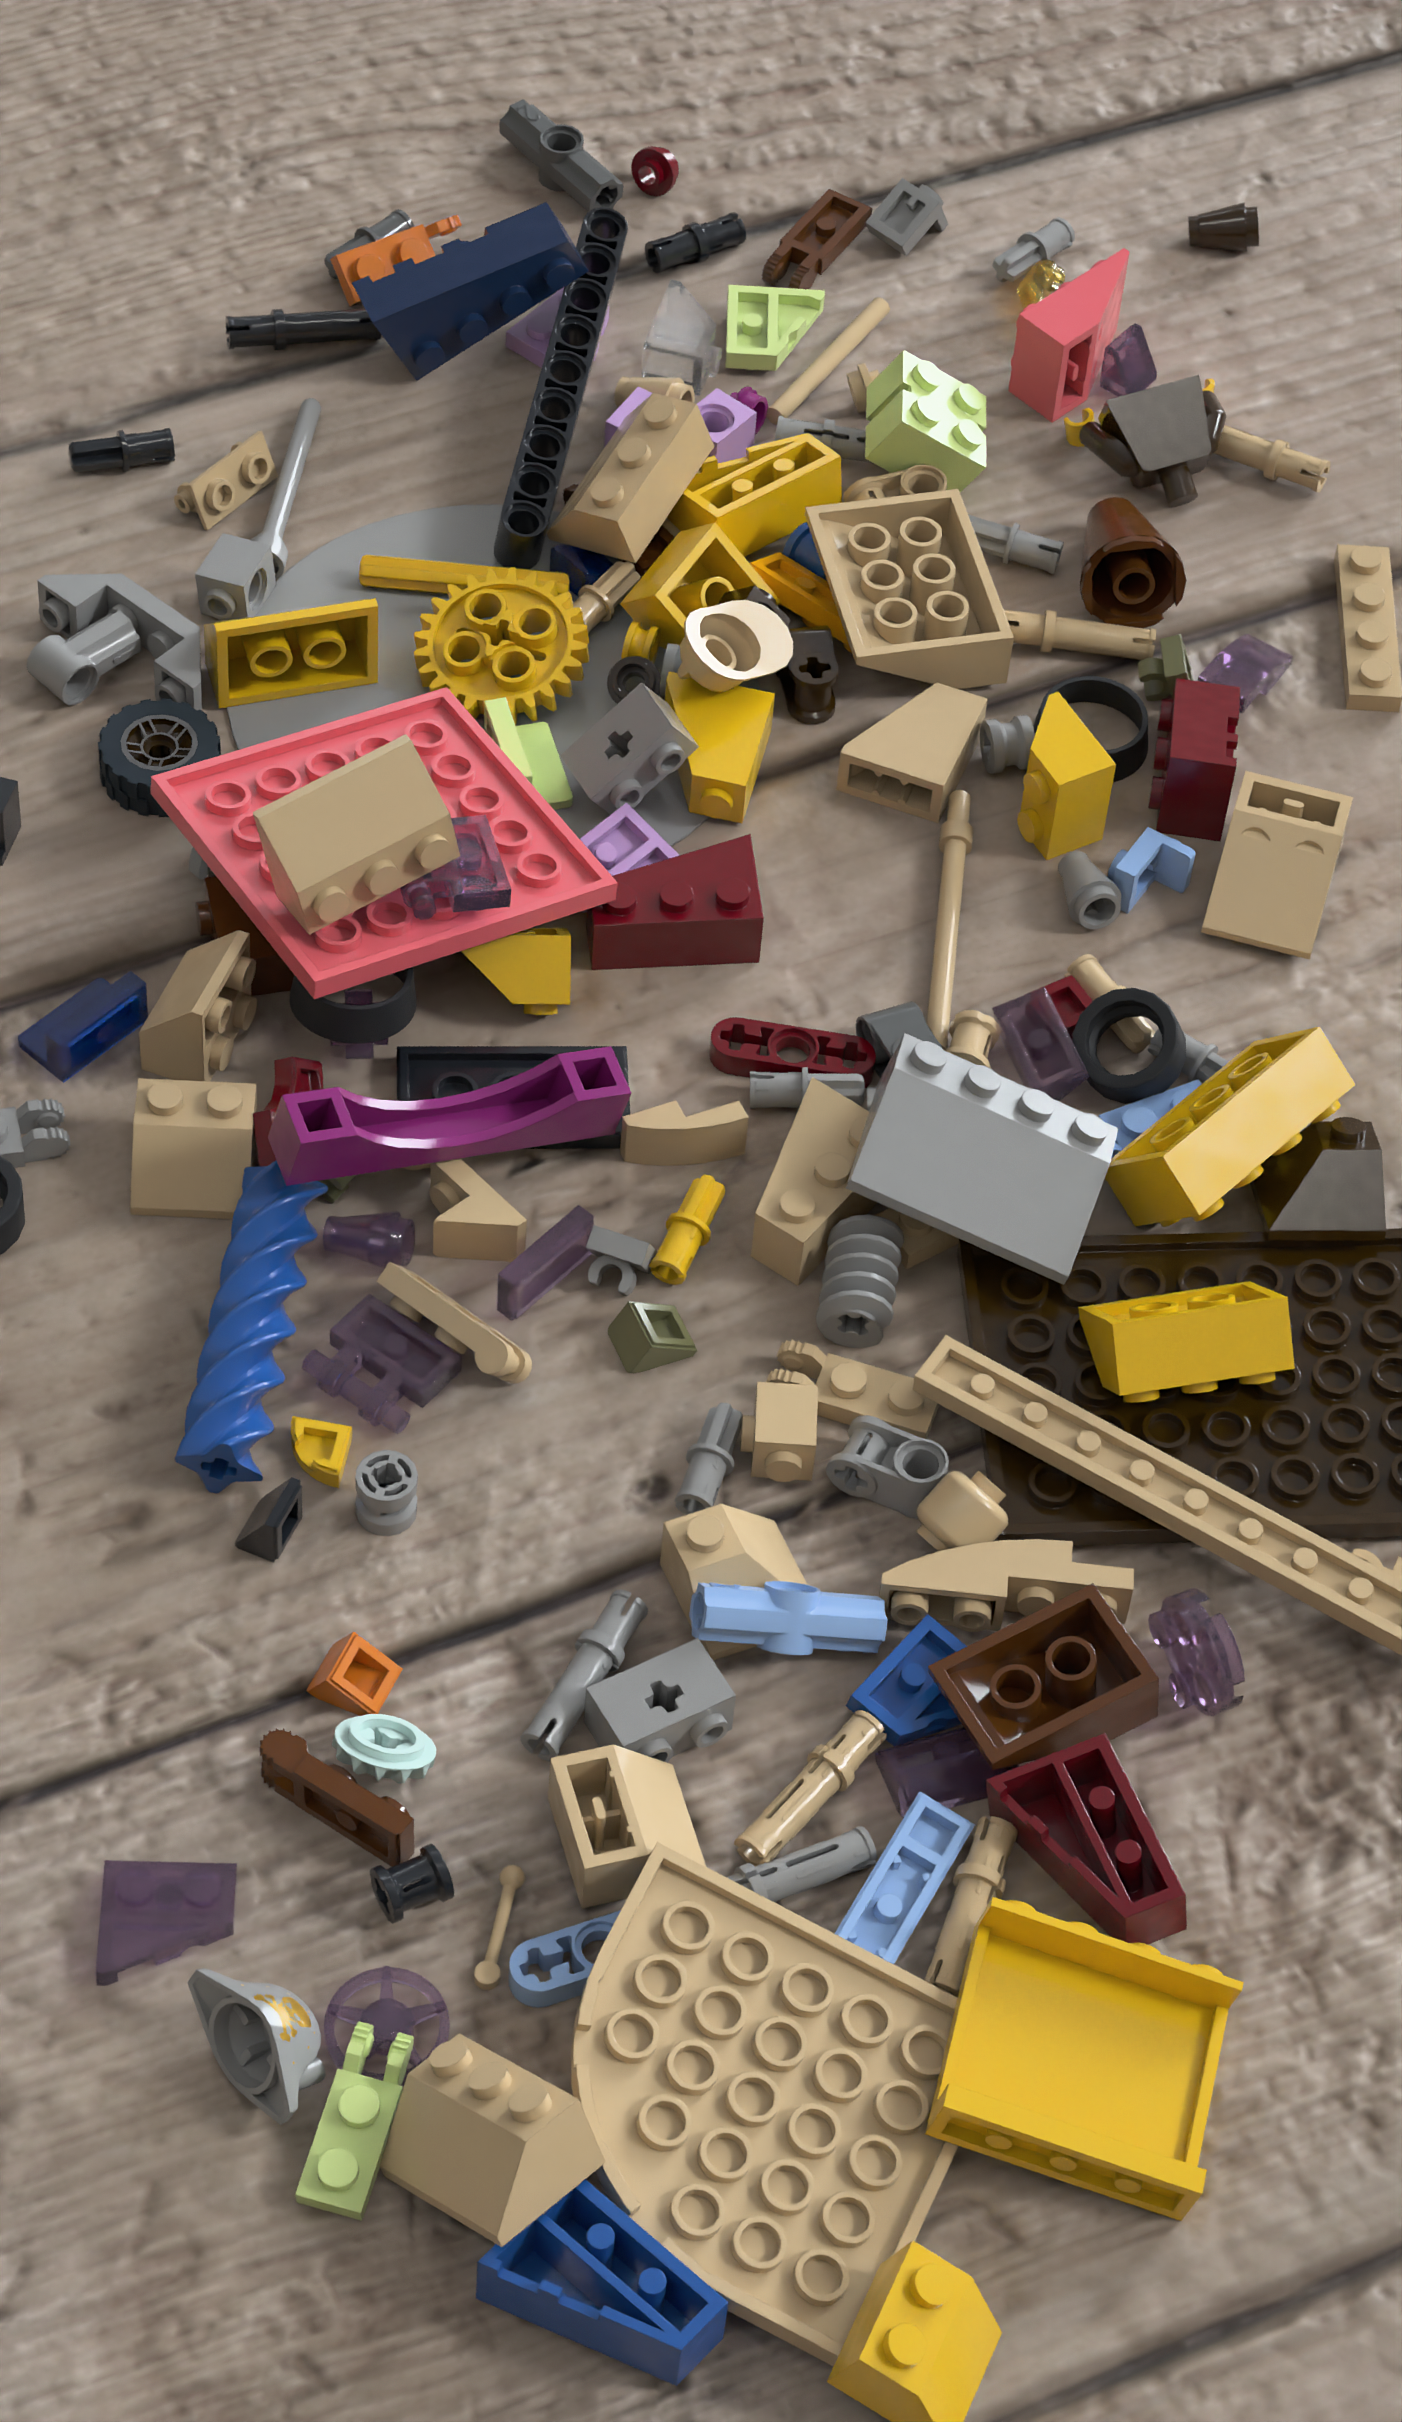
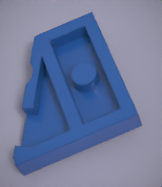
(902, 1690)

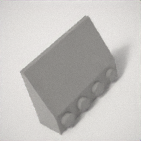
(982, 1158)

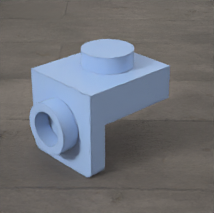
(1151, 859)

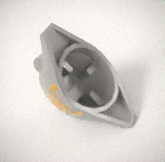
(260, 2039)

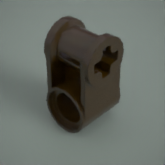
(810, 675)

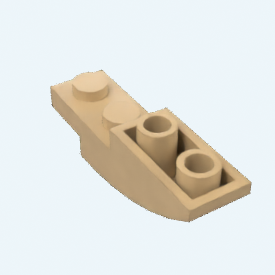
(982, 1580)

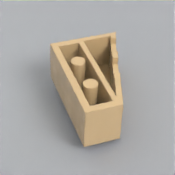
(809, 1185)

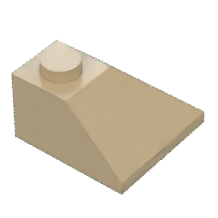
(726, 1549)

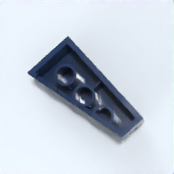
(471, 288)

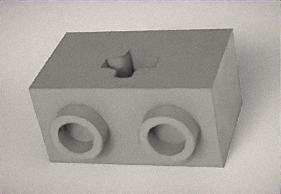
(629, 750)
(662, 1704)

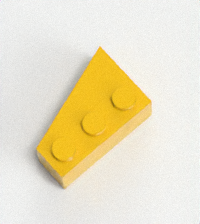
(763, 493)

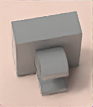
(618, 1252)

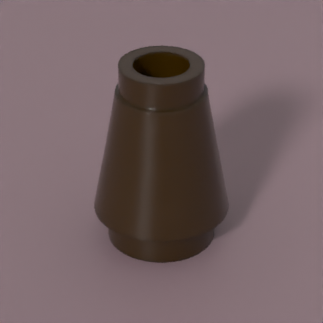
(1225, 228)

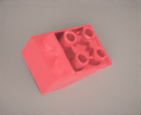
(1065, 339)

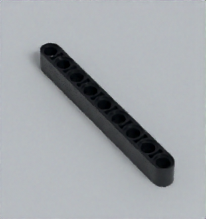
(560, 392)

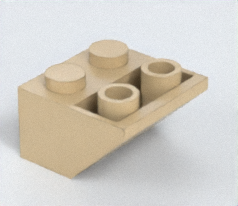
(201, 1011)
(611, 1815)

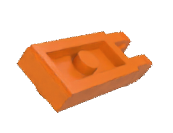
(379, 256)

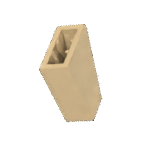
(915, 752)

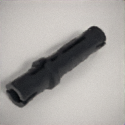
(299, 328)

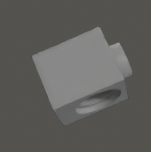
(235, 578)

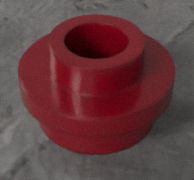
(663, 165)

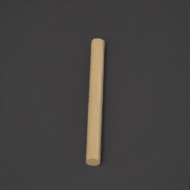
(828, 360)

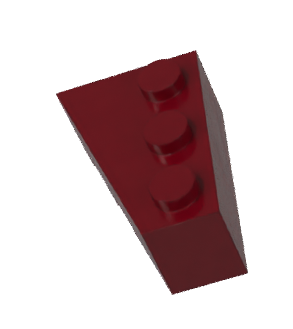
(1195, 759)
(682, 912)

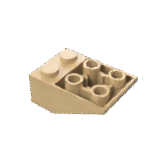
(1277, 865)

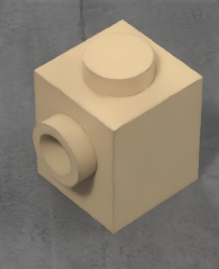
(782, 1431)

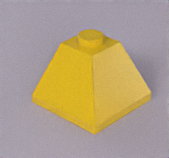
(529, 967)

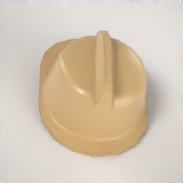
(733, 644)

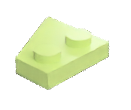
(767, 324)

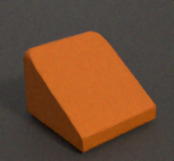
(354, 1676)

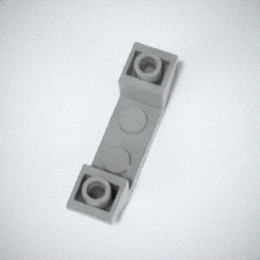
(78, 600)

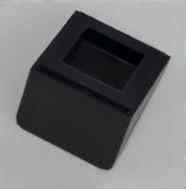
(272, 1521)

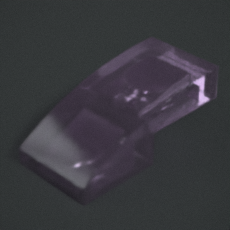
(1247, 665)

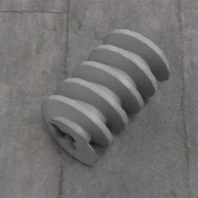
(859, 1280)

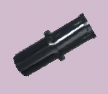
(122, 451)

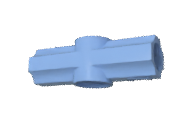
(788, 1617)

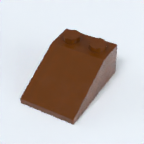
(1049, 1681)

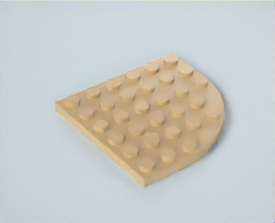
(760, 2096)

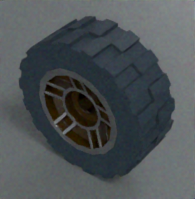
(151, 741)

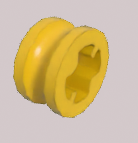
(641, 641)

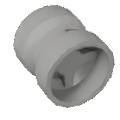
(386, 1492)

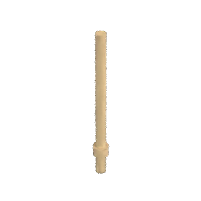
(955, 844)

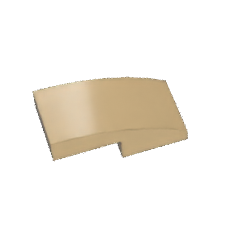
(670, 1139)

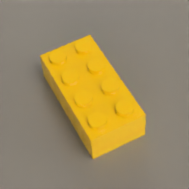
(1229, 1128)

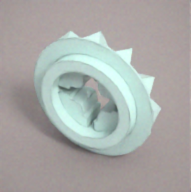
(384, 1747)

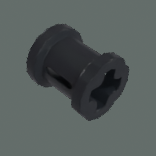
(434, 1883)

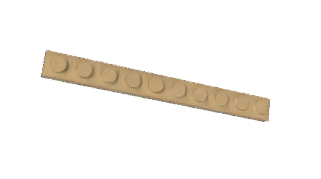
(1165, 1490)

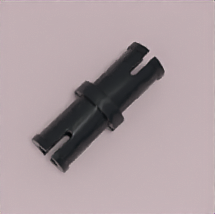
(695, 242)

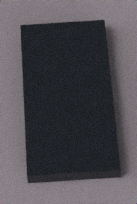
(455, 1070)

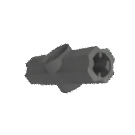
(560, 157)

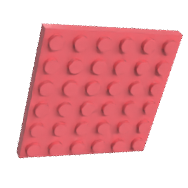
(541, 855)

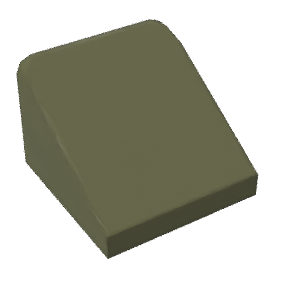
(650, 1336)

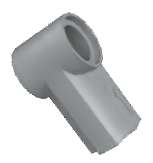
(74, 665)

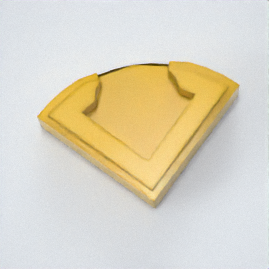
(321, 1448)

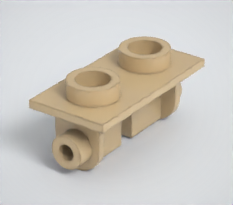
(228, 481)

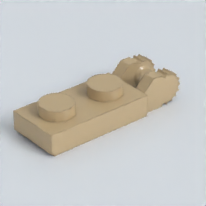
(855, 1388)

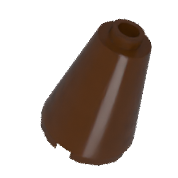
(1128, 567)

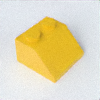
(689, 576)
(1064, 783)
(918, 2341)

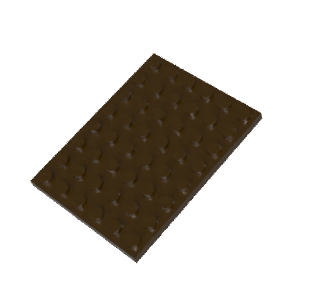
(1307, 1445)

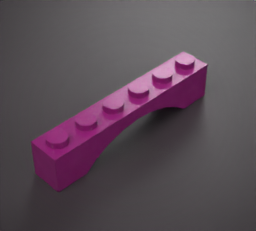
(348, 1134)

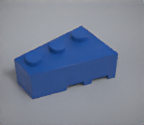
(605, 2286)

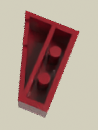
(1093, 1839)

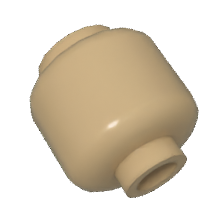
(961, 1511)

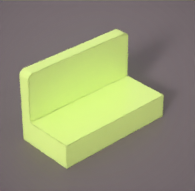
(530, 750)

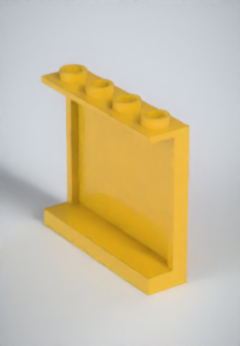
(1083, 2058)

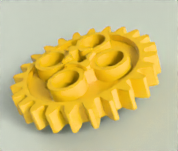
(503, 643)

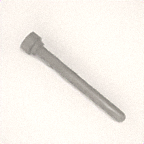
(288, 483)

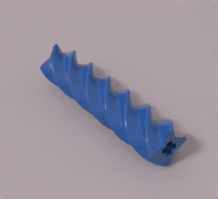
(245, 1327)

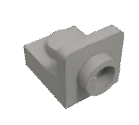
(907, 216)

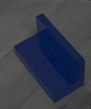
(86, 1025)

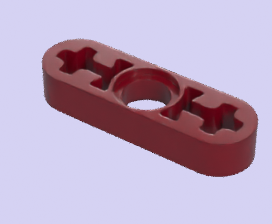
(776, 1037)

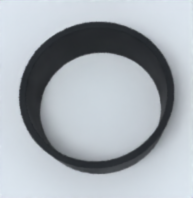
(1117, 696)
(355, 1022)

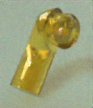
(1038, 280)

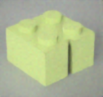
(927, 420)

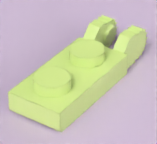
(354, 2128)

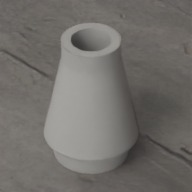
(1089, 893)

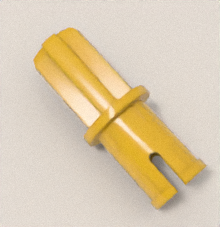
(687, 1230)

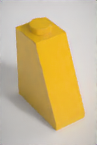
(731, 740)

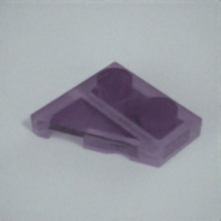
(161, 1911)

